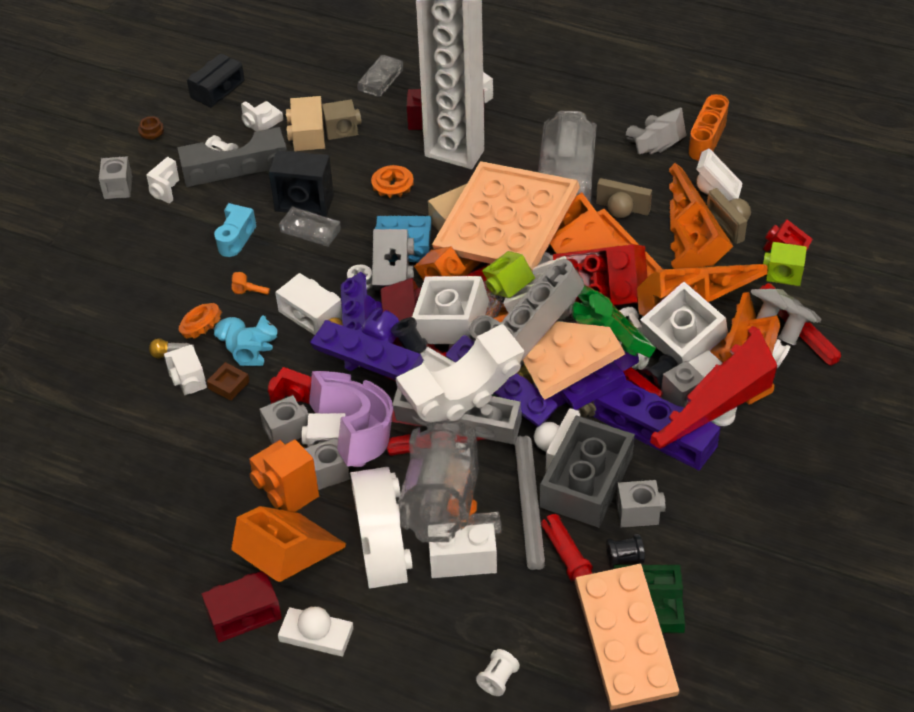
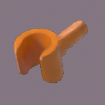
(240, 285)

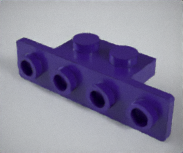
(356, 305)
(596, 383)
(515, 388)

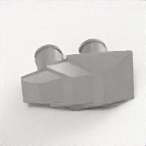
(660, 132)
(798, 314)

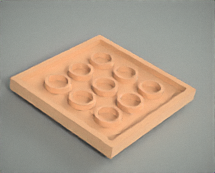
(506, 212)

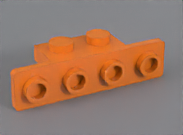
(746, 318)

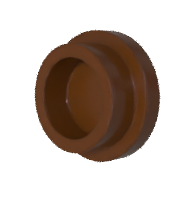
(150, 128)

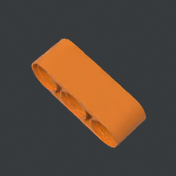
(708, 125)

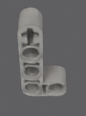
(538, 307)

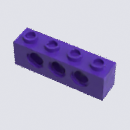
(645, 413)

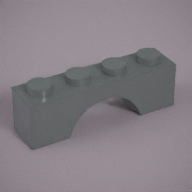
(205, 165)

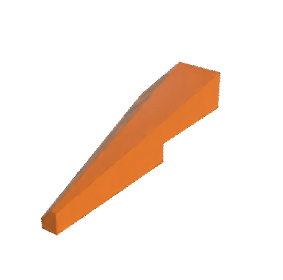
(697, 234)
(706, 281)

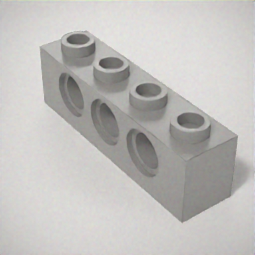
(495, 421)

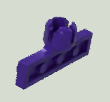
(368, 346)

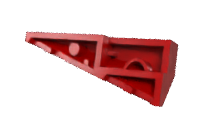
(723, 388)

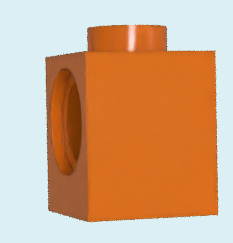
(440, 263)

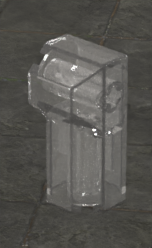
(569, 149)
(439, 481)

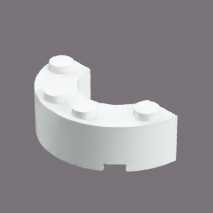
(465, 383)
(379, 526)

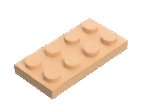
(626, 637)

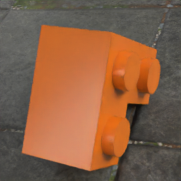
(285, 475)

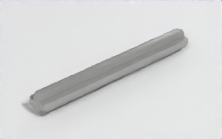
(529, 503)

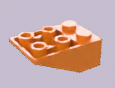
(581, 229)
(282, 541)

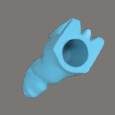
(246, 342)

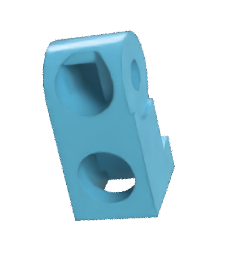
(236, 230)

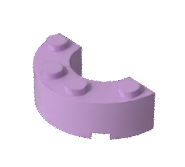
(368, 412)

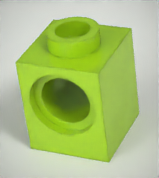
(785, 263)
(508, 274)

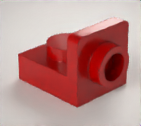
(787, 234)
(290, 383)

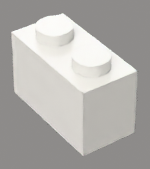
(307, 303)
(468, 553)

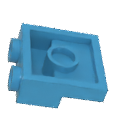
(418, 228)

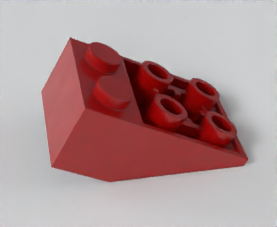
(611, 271)

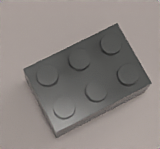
(586, 471)

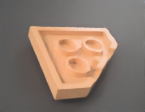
(570, 354)

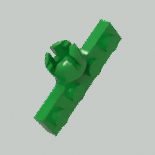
(600, 311)

